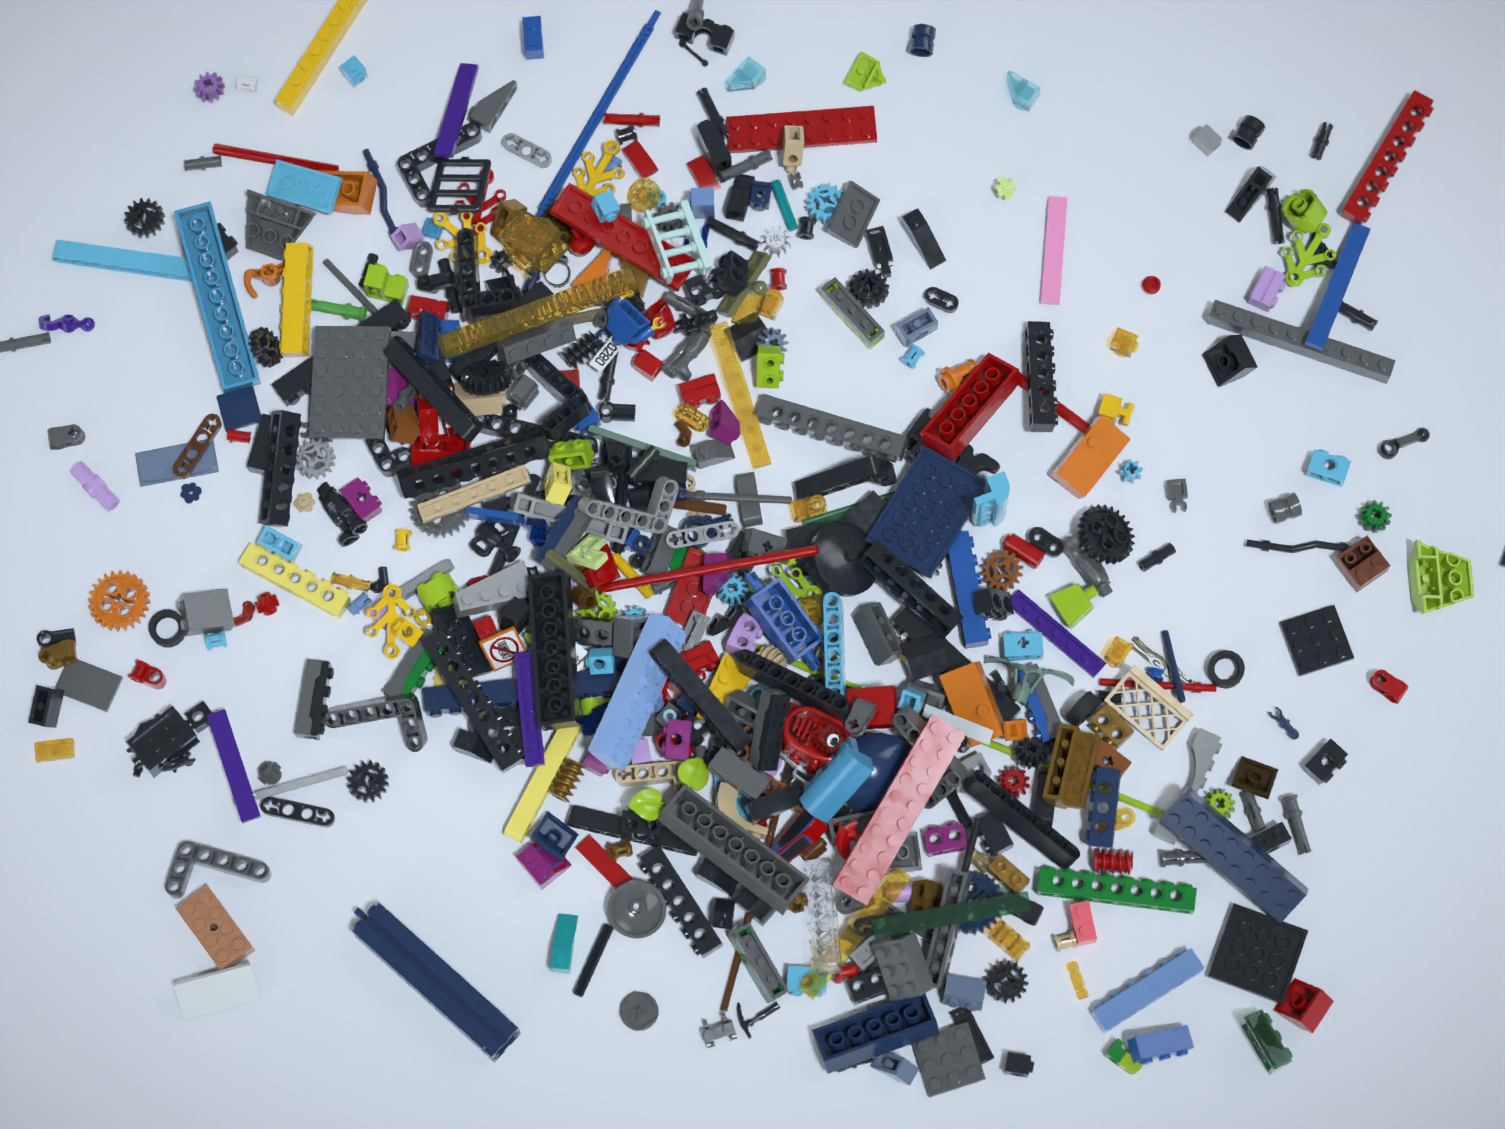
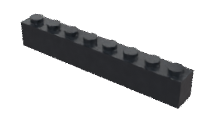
(299, 380)
(914, 628)

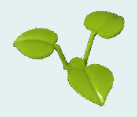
(648, 801)

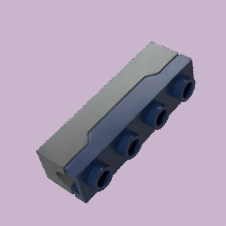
(565, 534)

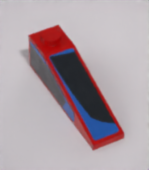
(799, 836)

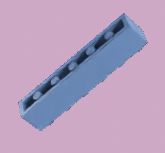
(1148, 990)

